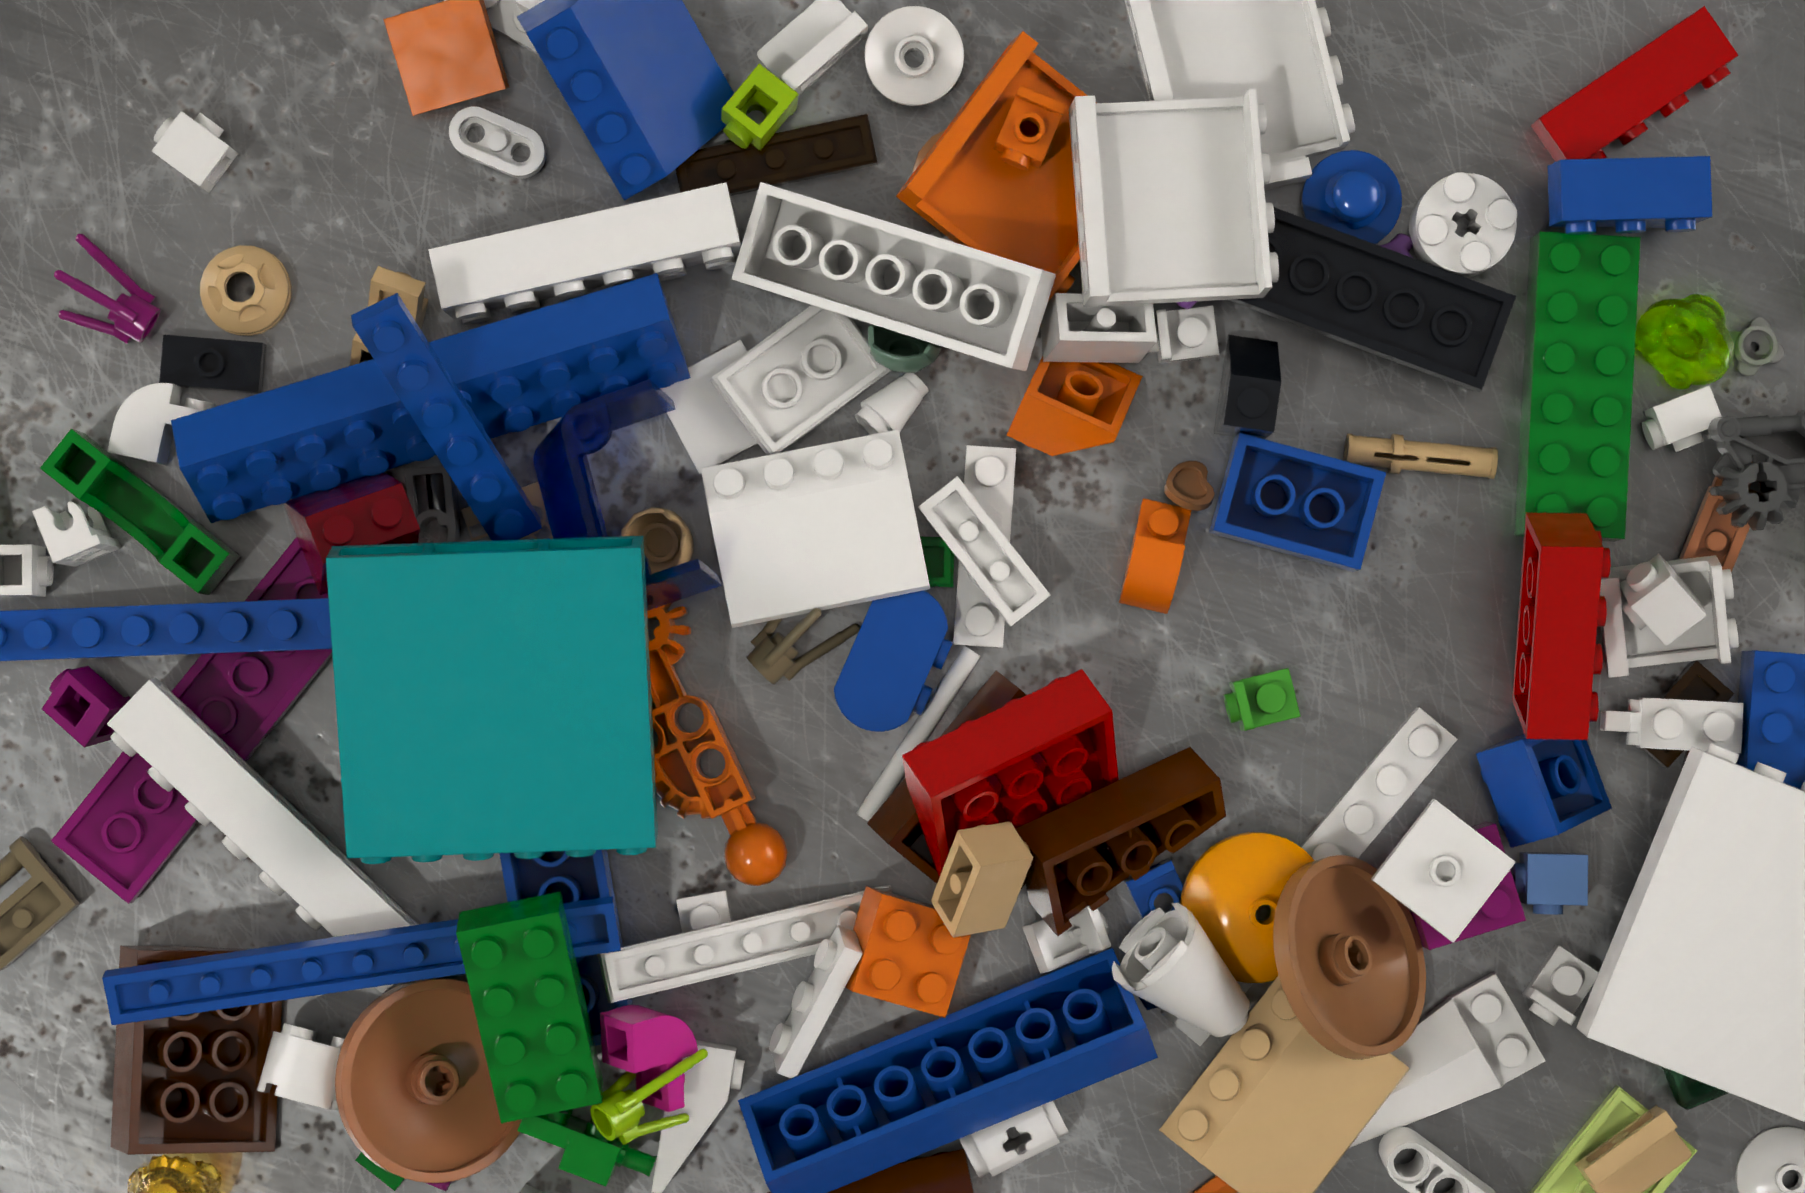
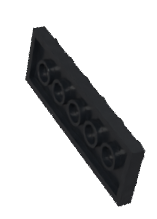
(1384, 302)

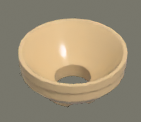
(267, 303)

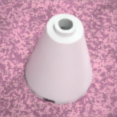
(1181, 972)

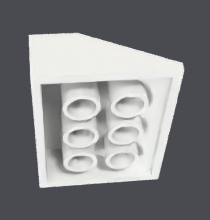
(815, 528)

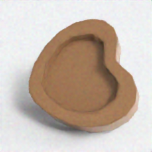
(1189, 486)

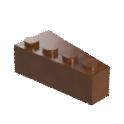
(1117, 834)

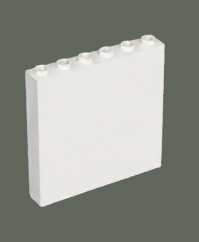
(1715, 938)

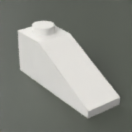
(705, 1094)

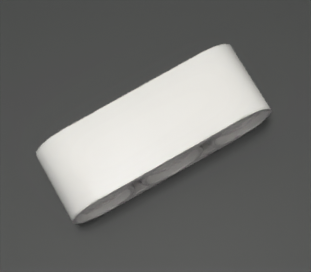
(1427, 1167)

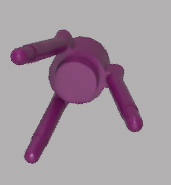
(131, 315)

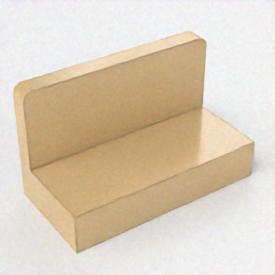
(1636, 1155)

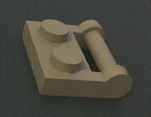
(33, 906)

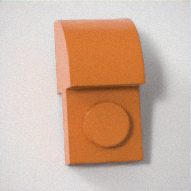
(1155, 556)

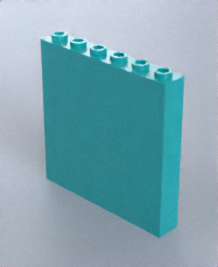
(493, 698)

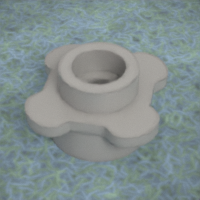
(1768, 350)

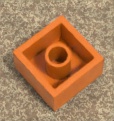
(905, 953)

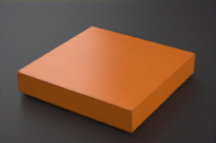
(446, 54)

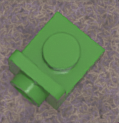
(1262, 700)

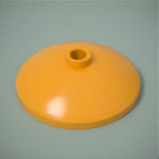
(1229, 888)

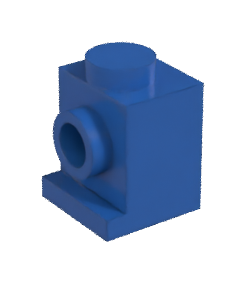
(1160, 879)

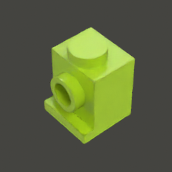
(762, 93)

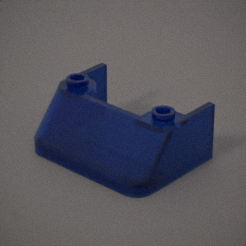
(570, 488)

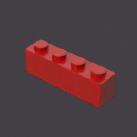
(1637, 89)

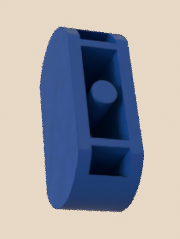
(892, 660)

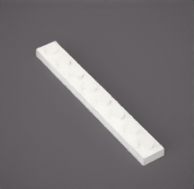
(1366, 806)

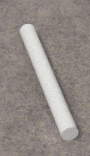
(919, 731)

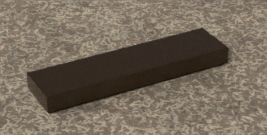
(784, 159)

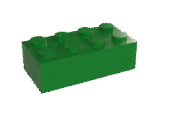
(530, 1007)

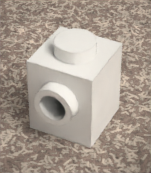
(194, 148)
(25, 571)
(1660, 600)

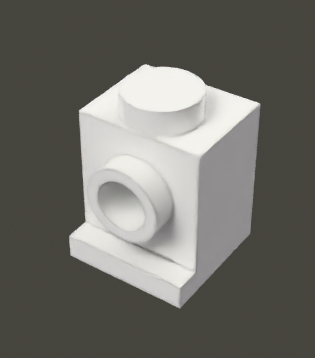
(1681, 420)

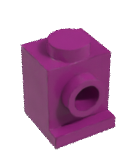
(83, 705)

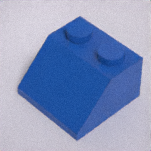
(1542, 786)

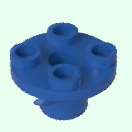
(1353, 195)

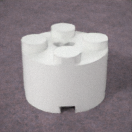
(1490, 219)
(301, 1067)

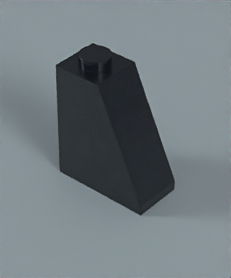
(1249, 388)

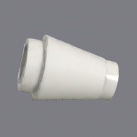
(892, 405)

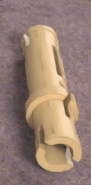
(1420, 456)

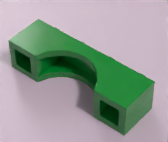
(141, 511)

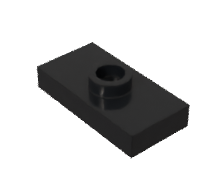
(212, 363)

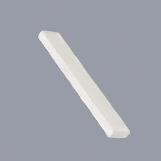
(726, 947)

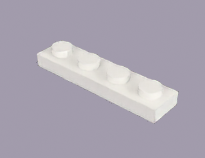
(991, 481)

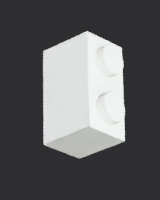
(1096, 332)

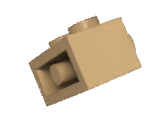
(981, 879)

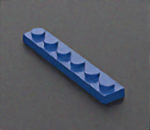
(445, 419)

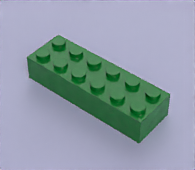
(1578, 379)

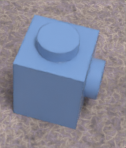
(1551, 880)

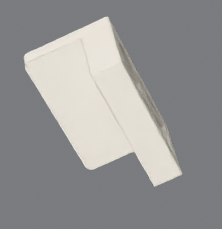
(813, 43)

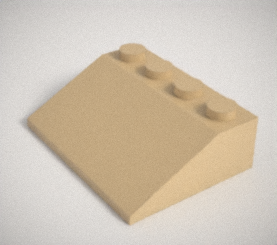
(1279, 1104)

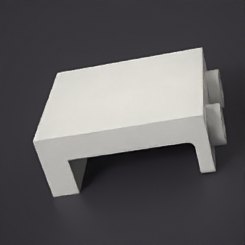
(1708, 639)

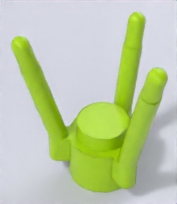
(621, 1110)

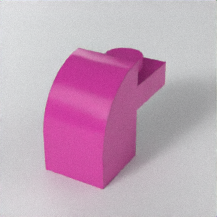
(647, 1045)

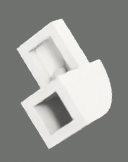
(144, 424)

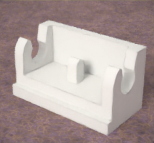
(72, 539)

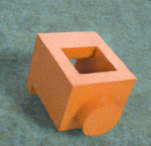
(1033, 107)

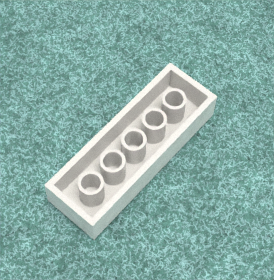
(586, 253)
(893, 277)

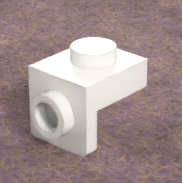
(1085, 937)

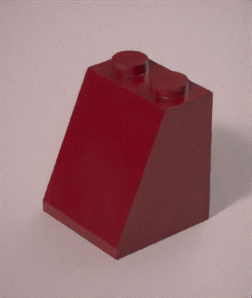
(352, 513)

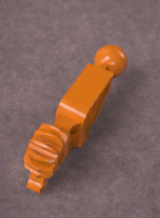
(754, 850)

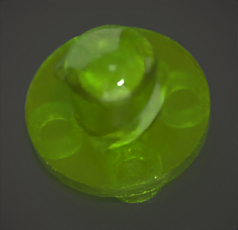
(1686, 340)

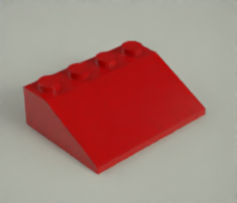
(1013, 762)

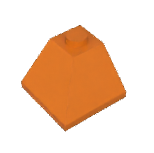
(1073, 406)

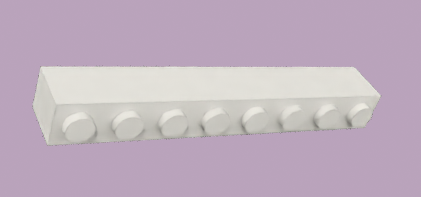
(252, 816)

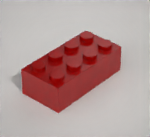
(1559, 626)

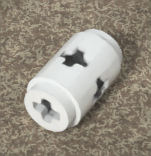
(994, 1150)

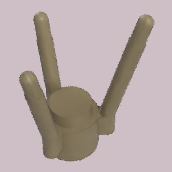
(775, 655)

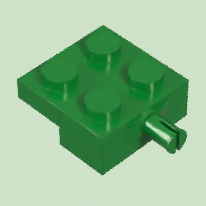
(586, 1150)

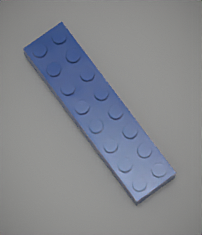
(947, 1079)

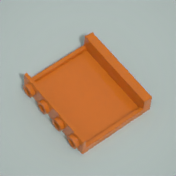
(989, 203)

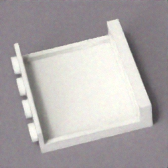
(1243, 44)
(1172, 200)

